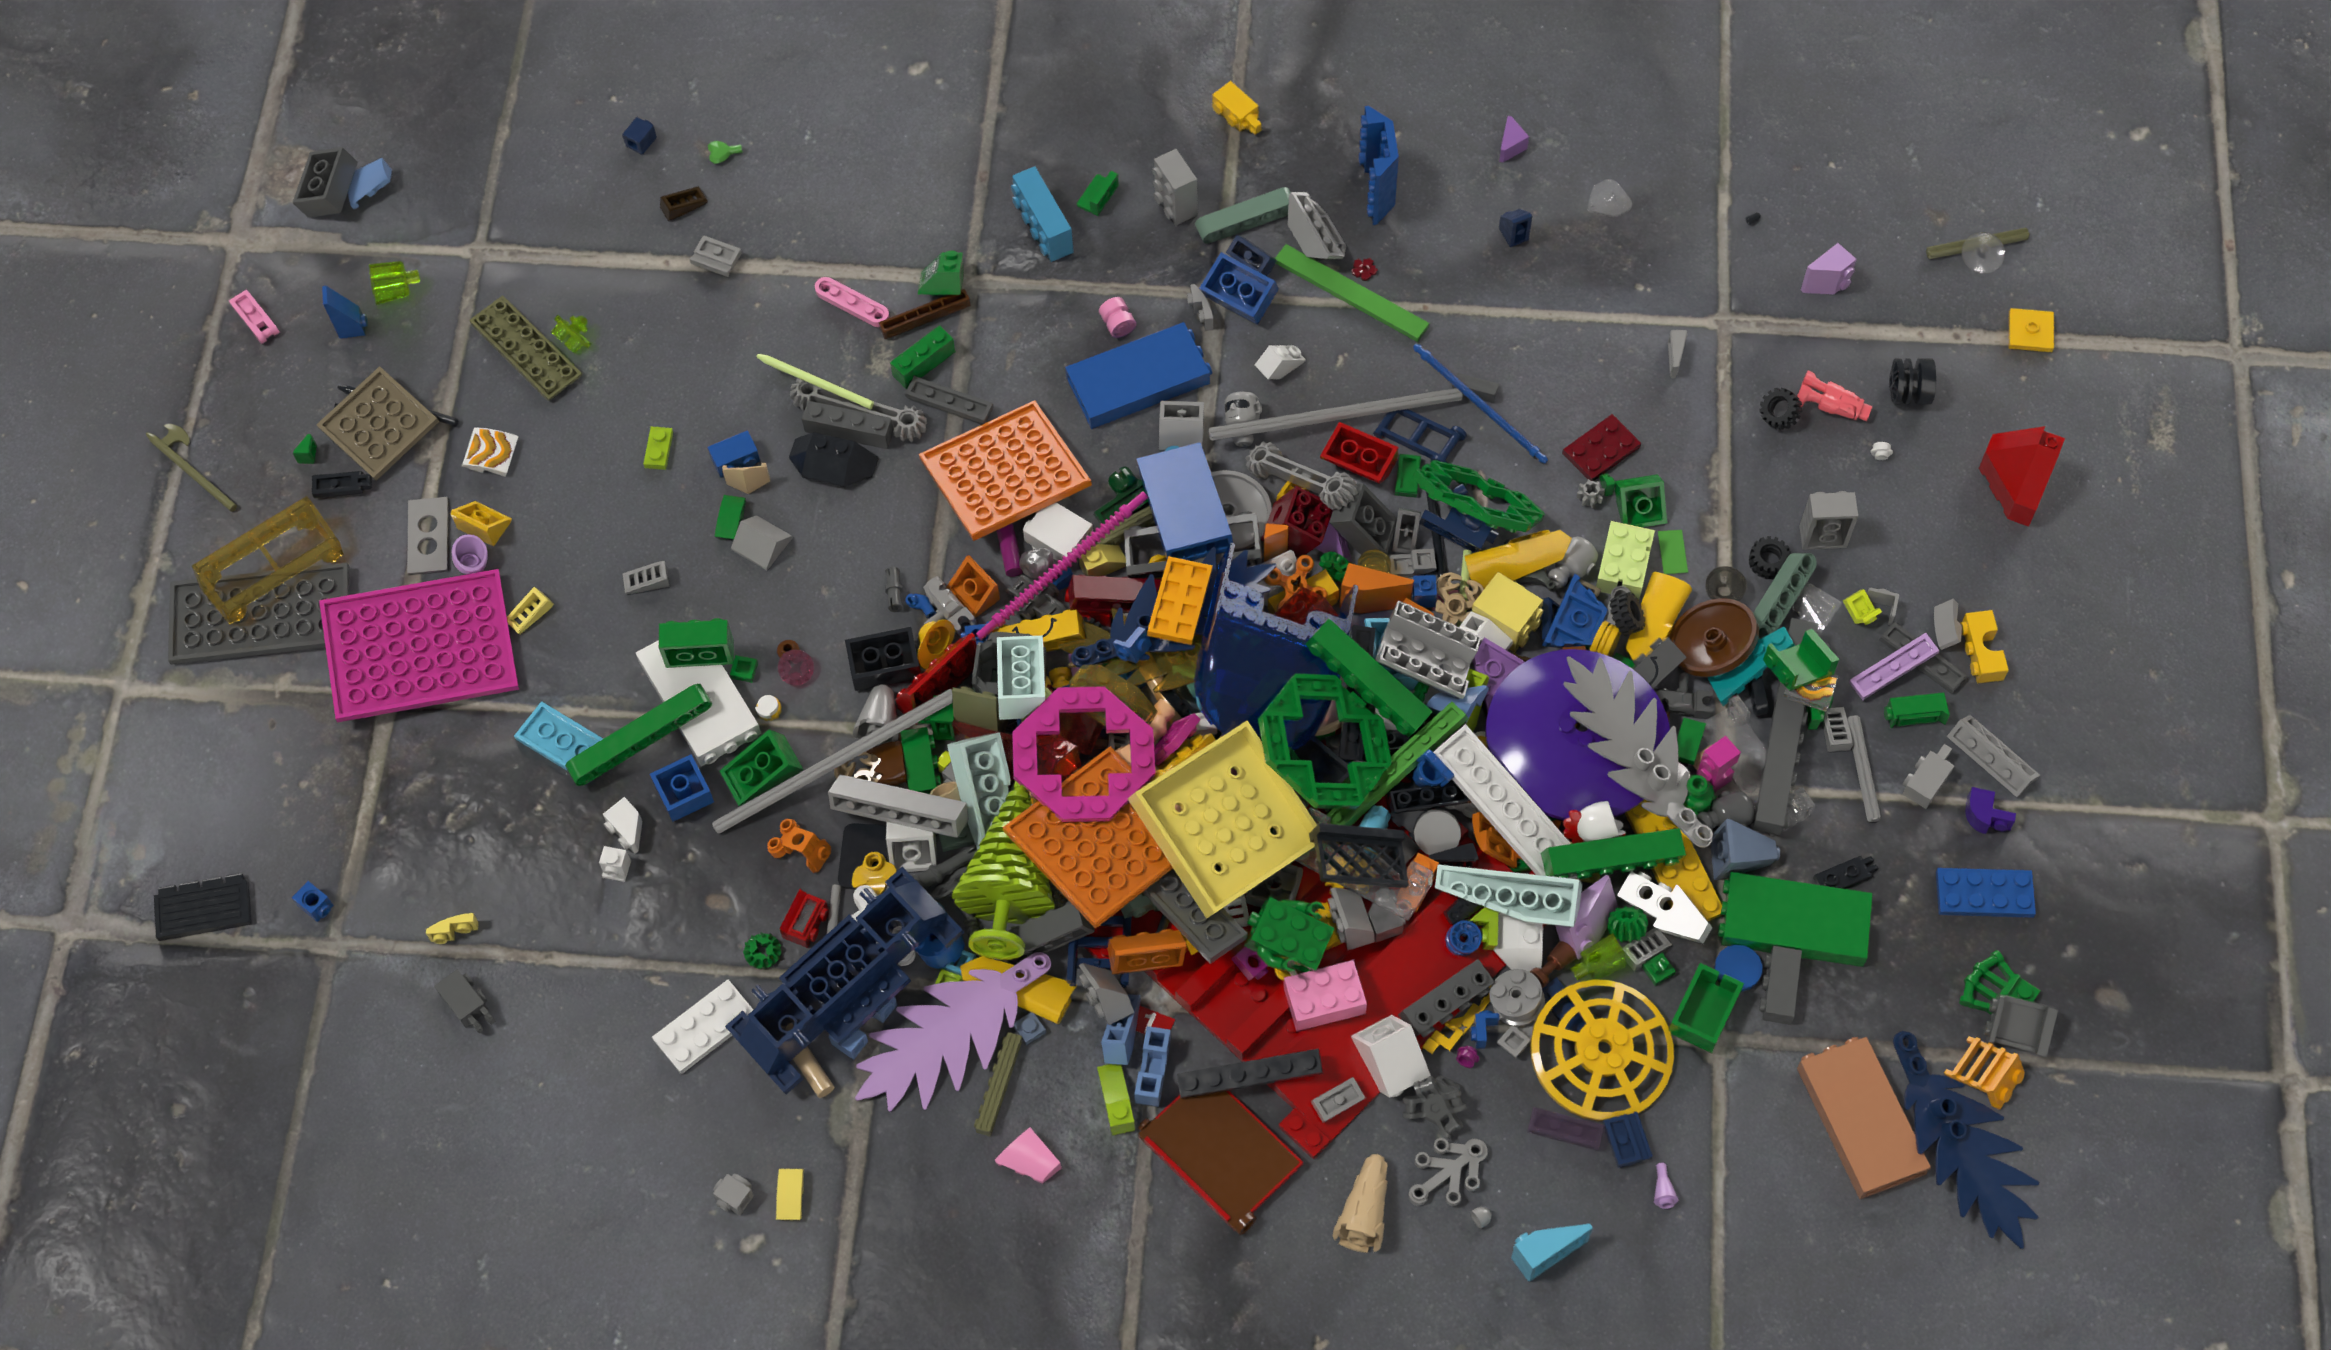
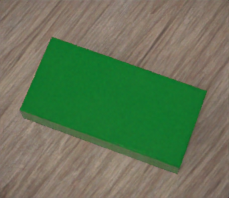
(1405, 483)
(1689, 740)

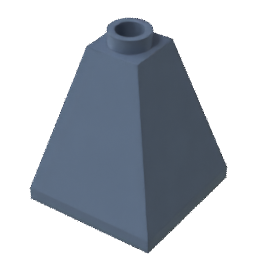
(1740, 850)

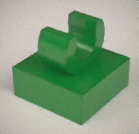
(1658, 969)

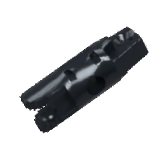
(1460, 910)

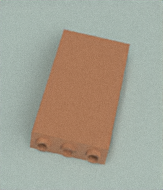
(1862, 1117)

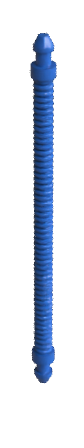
(1534, 451)

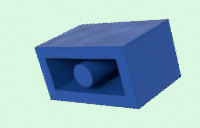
(734, 452)

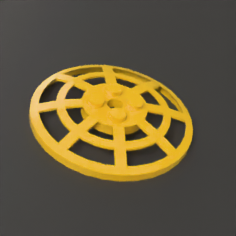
(1590, 1056)

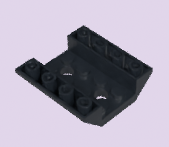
(1411, 797)

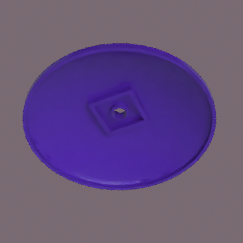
(1538, 739)

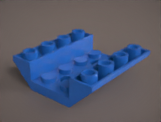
(1380, 160)

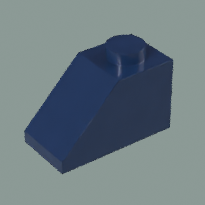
(1515, 226)

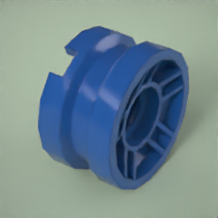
(1463, 928)

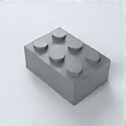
(1175, 187)
(1828, 520)

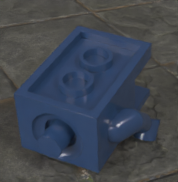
(1460, 528)

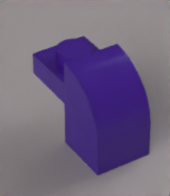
(1982, 815)

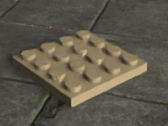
(377, 423)

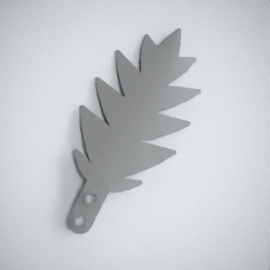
(1629, 745)

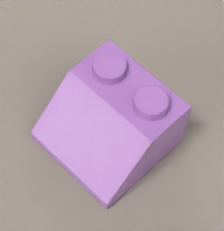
(1829, 272)

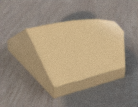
(747, 478)

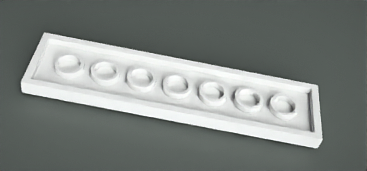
(1500, 798)

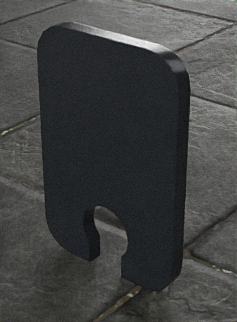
(856, 844)

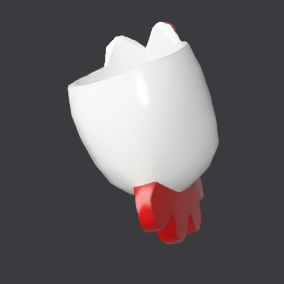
(1592, 824)

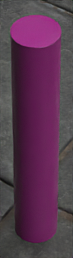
(1009, 550)

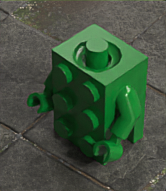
(1288, 936)

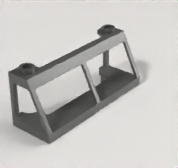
(1157, 569)

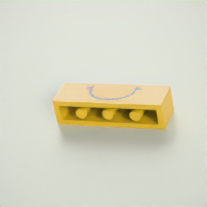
(1054, 628)

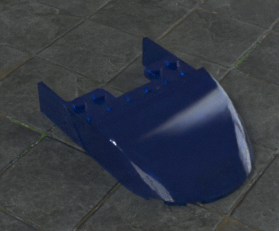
(1253, 654)

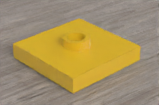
(2031, 330)

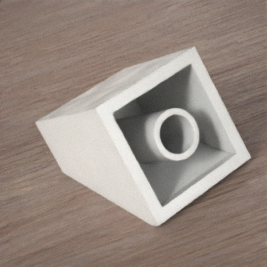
(910, 847)
(1391, 1055)

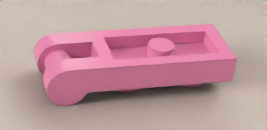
(253, 316)

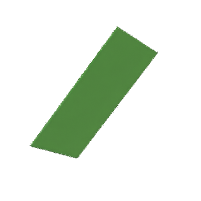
(1672, 551)

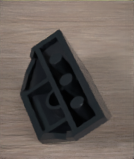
(832, 459)

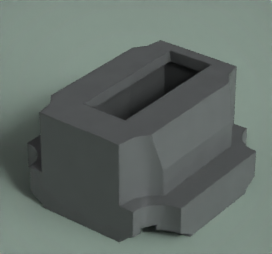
(986, 662)

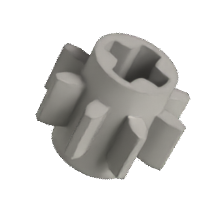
(1590, 493)

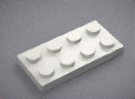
(701, 1027)

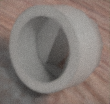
(1481, 1216)

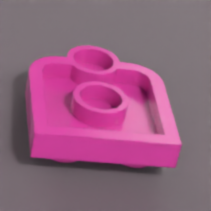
(1175, 737)

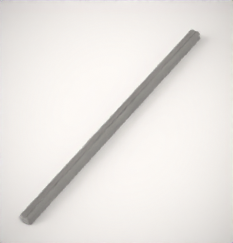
(1334, 414)
(833, 761)

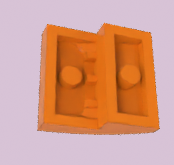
(1492, 842)

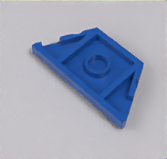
(1576, 618)

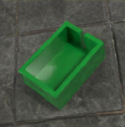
(1705, 1008)

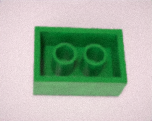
(696, 643)

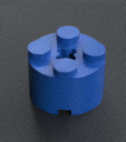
(936, 954)

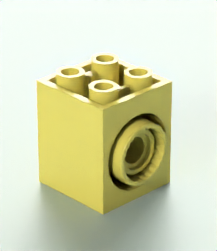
(1510, 608)

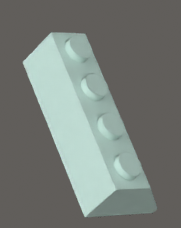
(1020, 675)

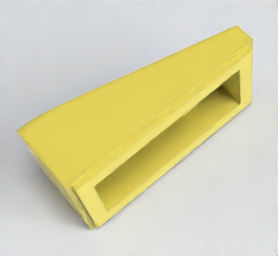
(540, 609)

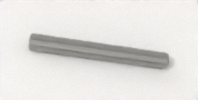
(1863, 769)

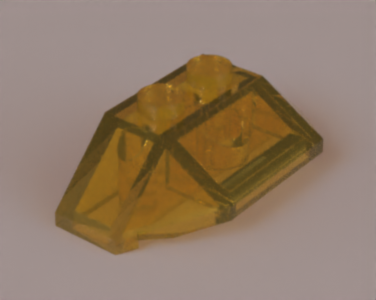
(1125, 691)

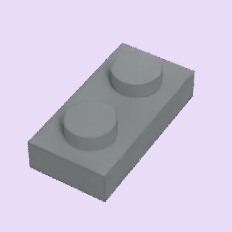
(1338, 1099)

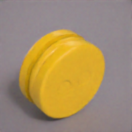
(1606, 639)

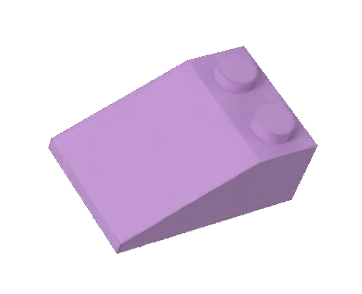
(1592, 917)

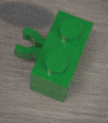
(941, 723)

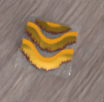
(1815, 694)

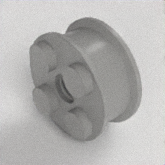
(1517, 997)

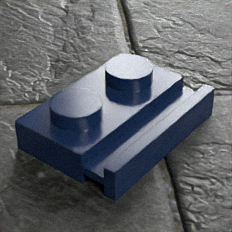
(1627, 1139)

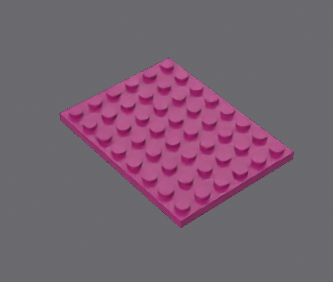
(418, 645)

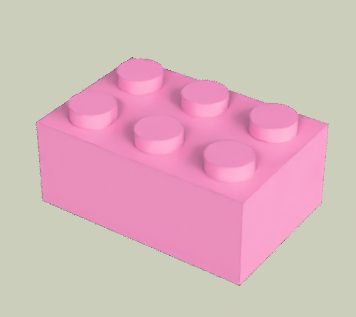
(1325, 995)

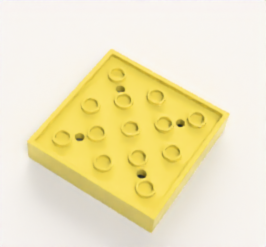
(1225, 819)

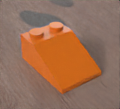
(1375, 589)

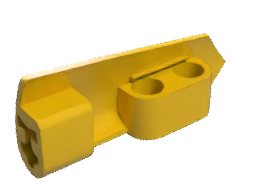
(1518, 557)
(1661, 606)
(1045, 996)

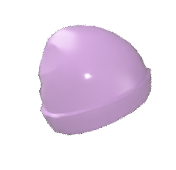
(469, 554)

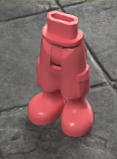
(1834, 398)

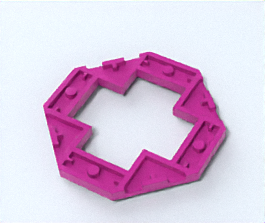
(1048, 788)

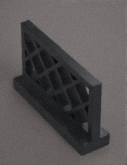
(1355, 838)

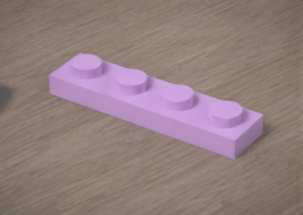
(1894, 666)

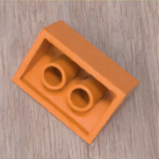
(1146, 951)

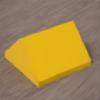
(480, 521)

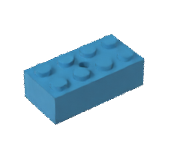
(1042, 214)

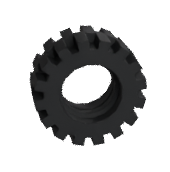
(1771, 401)
(1772, 546)
(1627, 613)

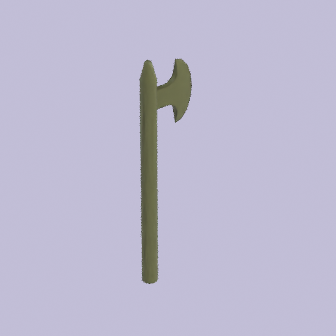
(177, 434)

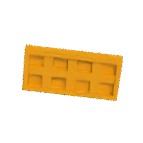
(1179, 600)

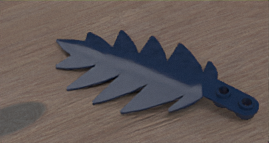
(1143, 607)
(1946, 1117)

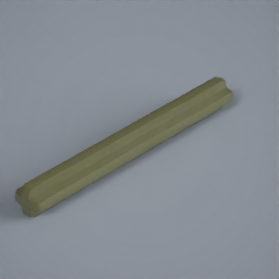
(1956, 247)

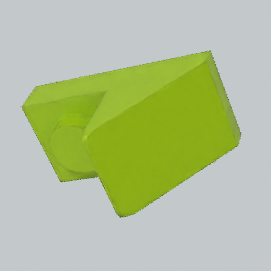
(1489, 920)

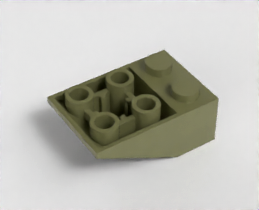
(977, 709)

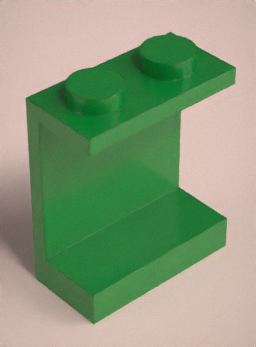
(1802, 663)

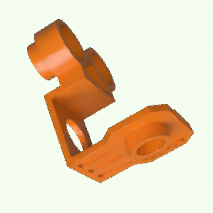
(812, 848)

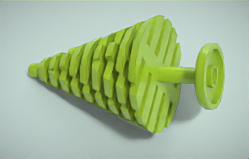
(1002, 885)

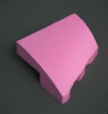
(1030, 1157)

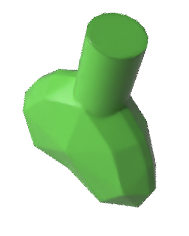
(721, 151)

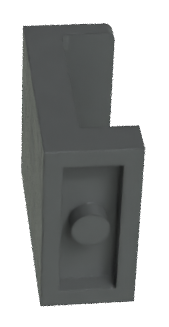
(2020, 1024)

